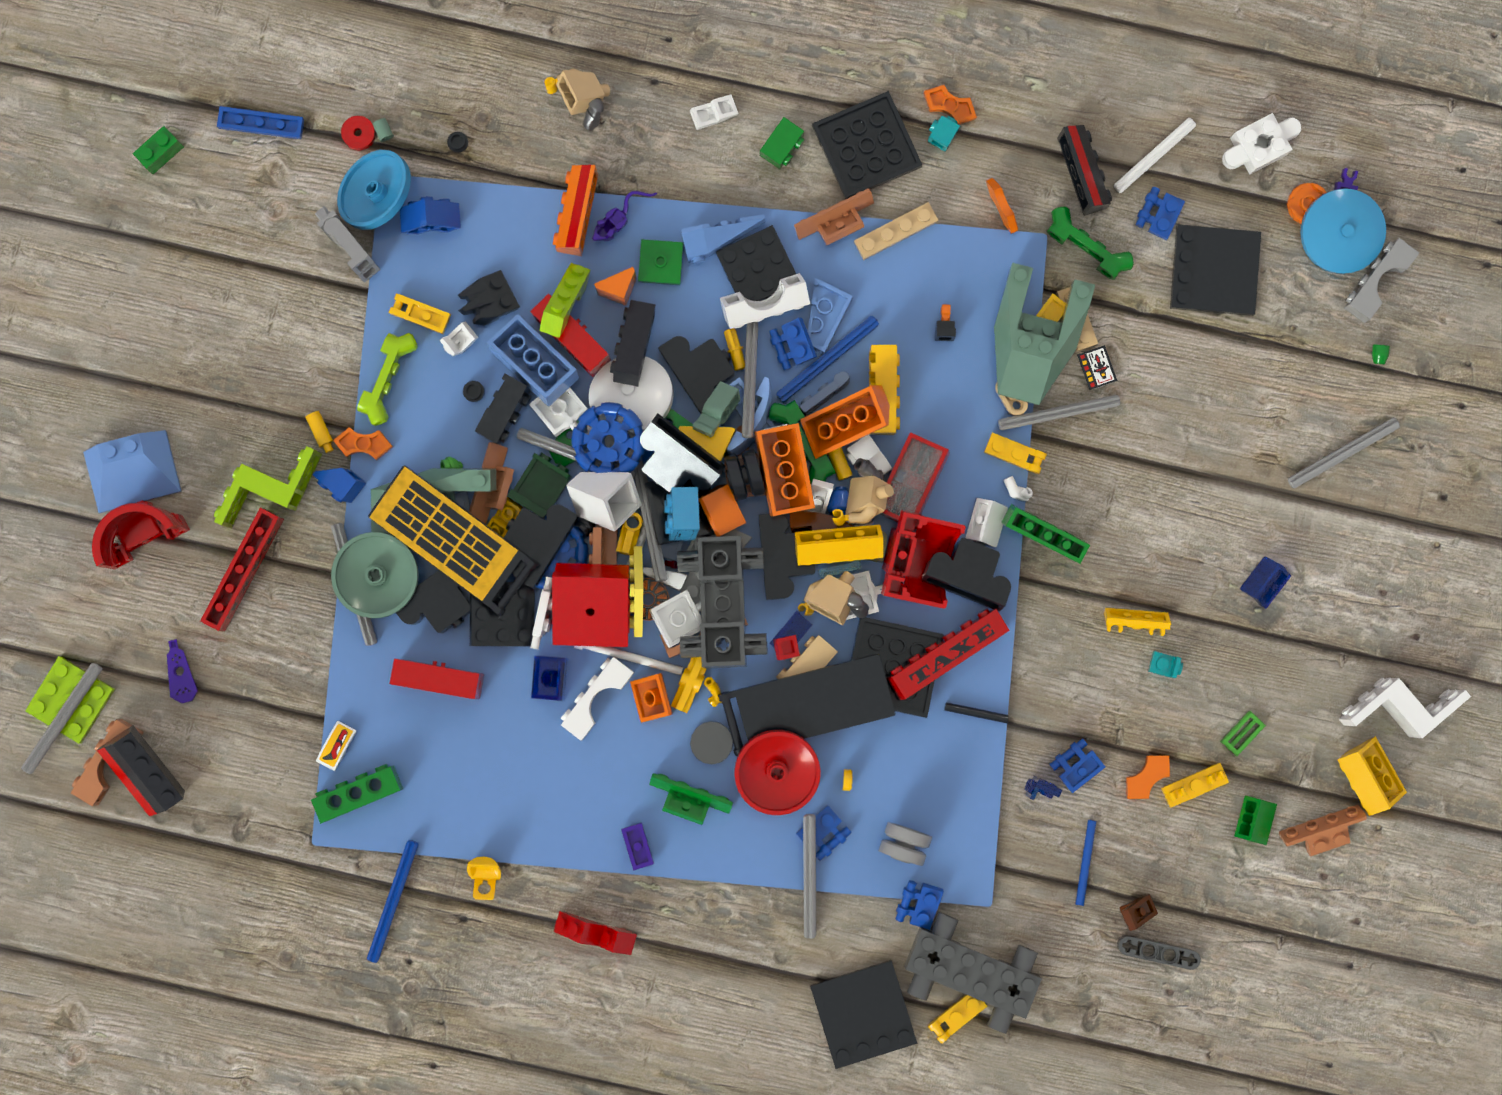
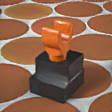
(945, 329)

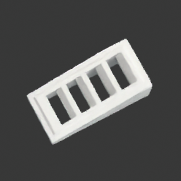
(674, 579)

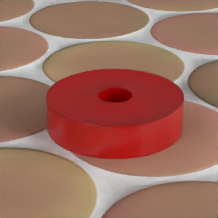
(360, 142)

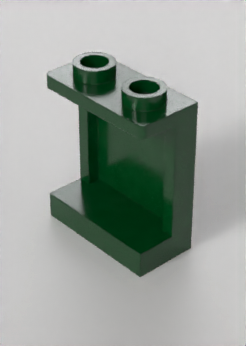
(540, 485)

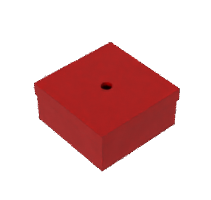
(590, 605)

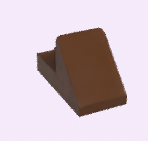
(1138, 912)

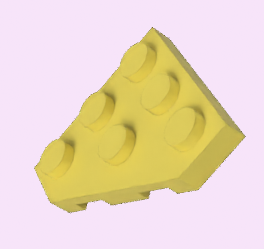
(636, 591)

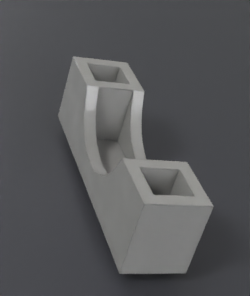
(1365, 300)

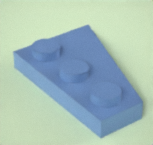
(826, 313)

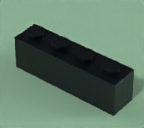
(633, 343)

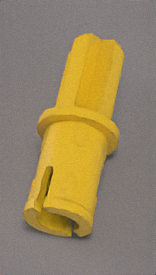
(735, 349)

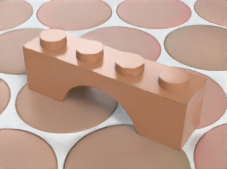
(92, 784)

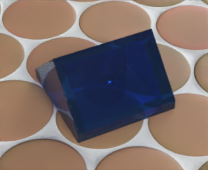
(549, 678)

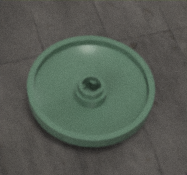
(374, 575)

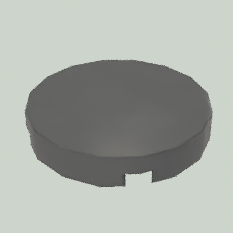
(711, 742)

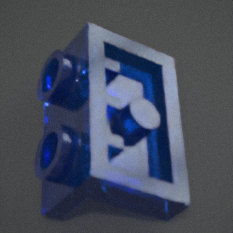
(1040, 785)

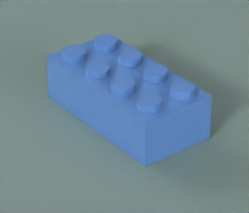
(533, 360)

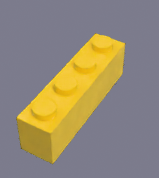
(839, 544)

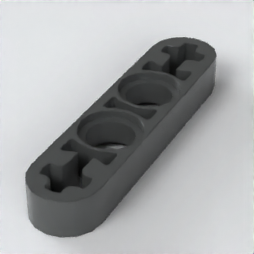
(1158, 954)

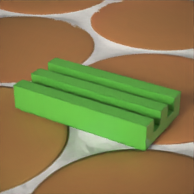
(1230, 746)

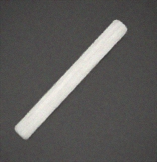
(1152, 157)

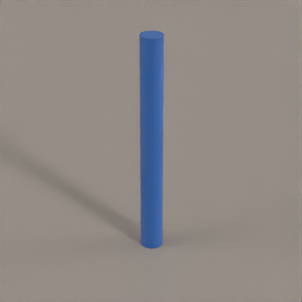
(1085, 865)

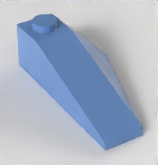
(704, 241)

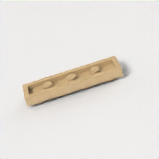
(896, 231)

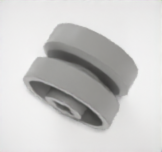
(904, 846)

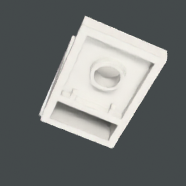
(1404, 707)

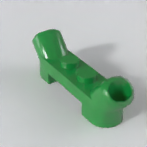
(1110, 263)
(791, 414)

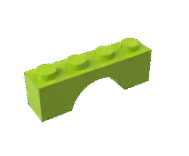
(561, 303)

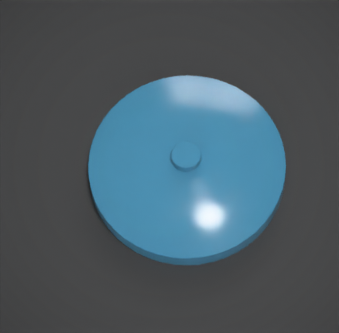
(374, 189)
(1343, 231)

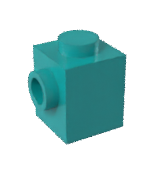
(943, 132)

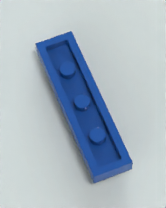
(260, 122)

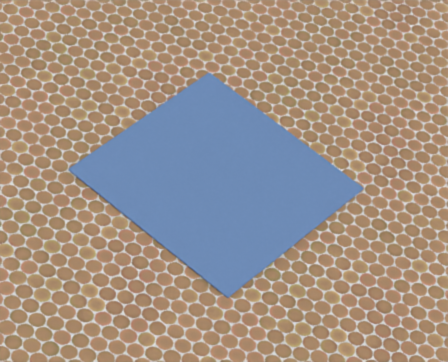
(501, 768)

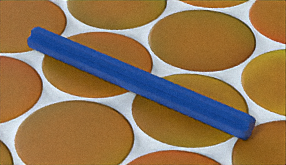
(827, 359)
(392, 901)

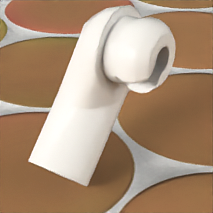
(1017, 492)

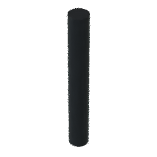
(976, 712)

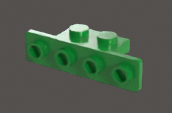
(688, 801)

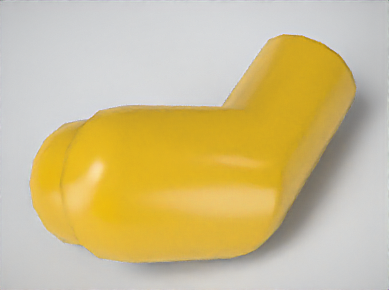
(714, 688)

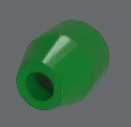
(1380, 353)

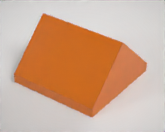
(617, 287)
(722, 510)
(651, 697)

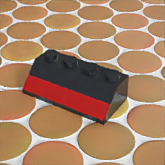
(1083, 169)
(142, 771)

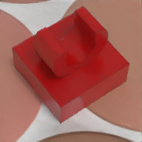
(786, 647)

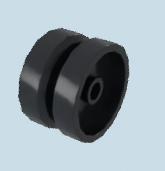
(744, 475)

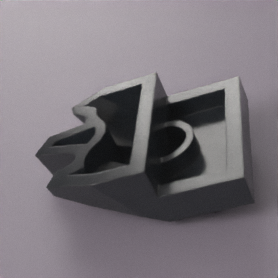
(488, 299)

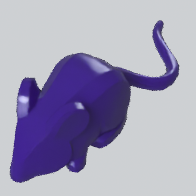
(614, 220)

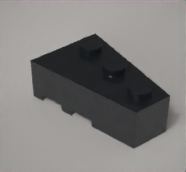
(503, 410)

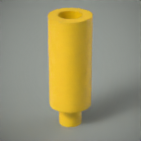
(320, 431)
(840, 464)

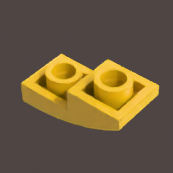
(501, 519)

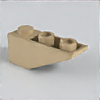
(815, 656)

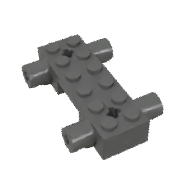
(722, 602)
(972, 973)

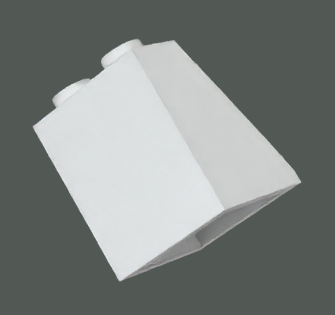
(604, 497)

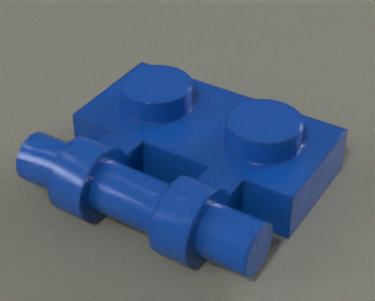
(1165, 216)
(798, 341)
(1082, 770)
(825, 823)
(925, 907)

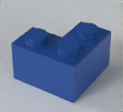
(429, 215)

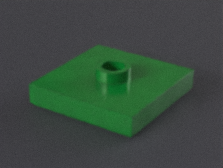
(660, 262)

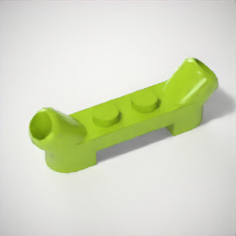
(372, 402)

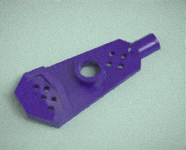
(182, 681)

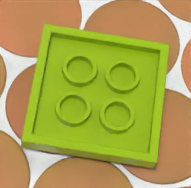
(56, 690)

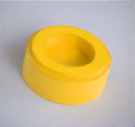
(847, 780)

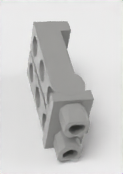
(338, 232)

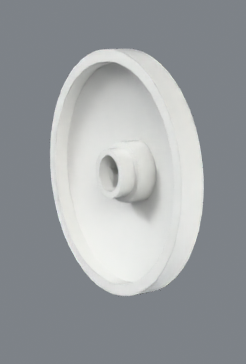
(649, 398)

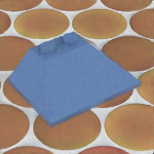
(131, 470)

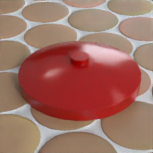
(777, 772)

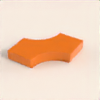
(942, 101)
(997, 195)
(372, 444)
(1154, 769)

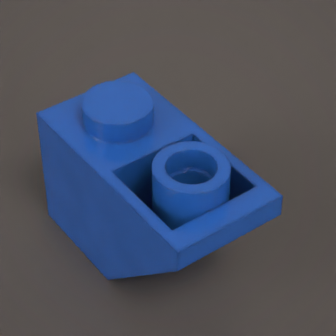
(341, 482)

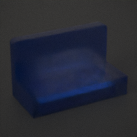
(1265, 581)
(796, 625)

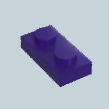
(637, 846)

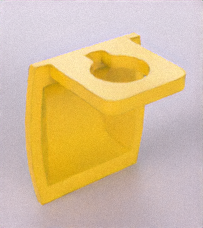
(484, 870)

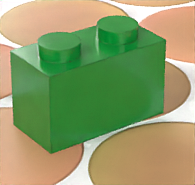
(782, 143)
(158, 150)

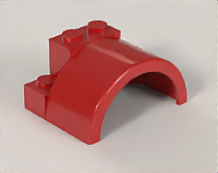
(134, 526)
(909, 551)

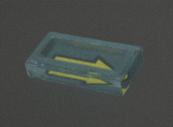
(839, 569)

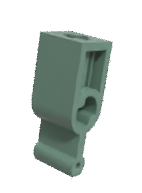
(717, 409)

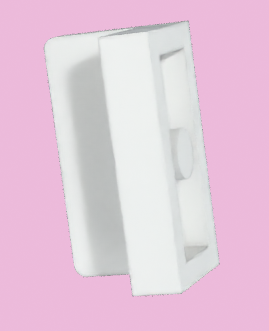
(986, 522)

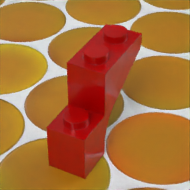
(594, 933)

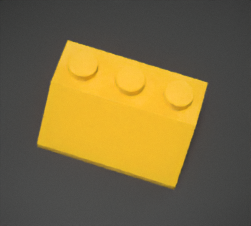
(1372, 776)

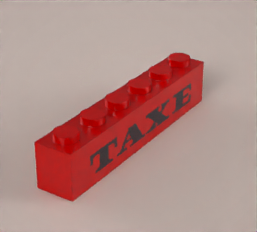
(242, 570)
(948, 653)

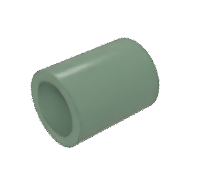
(383, 130)

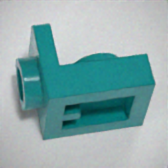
(1165, 665)

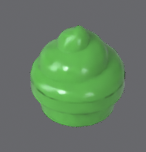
(450, 462)

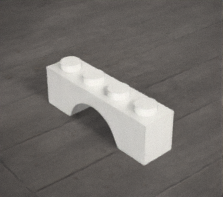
(789, 295)
(580, 719)

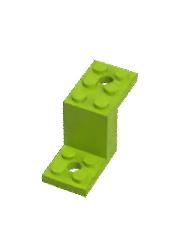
(284, 494)

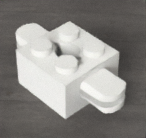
(1261, 143)

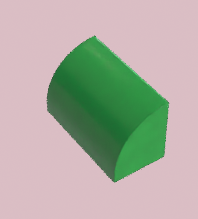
(1255, 820)

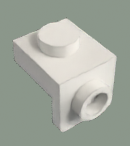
(459, 339)

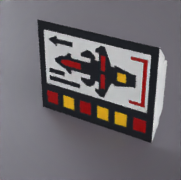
(1097, 367)

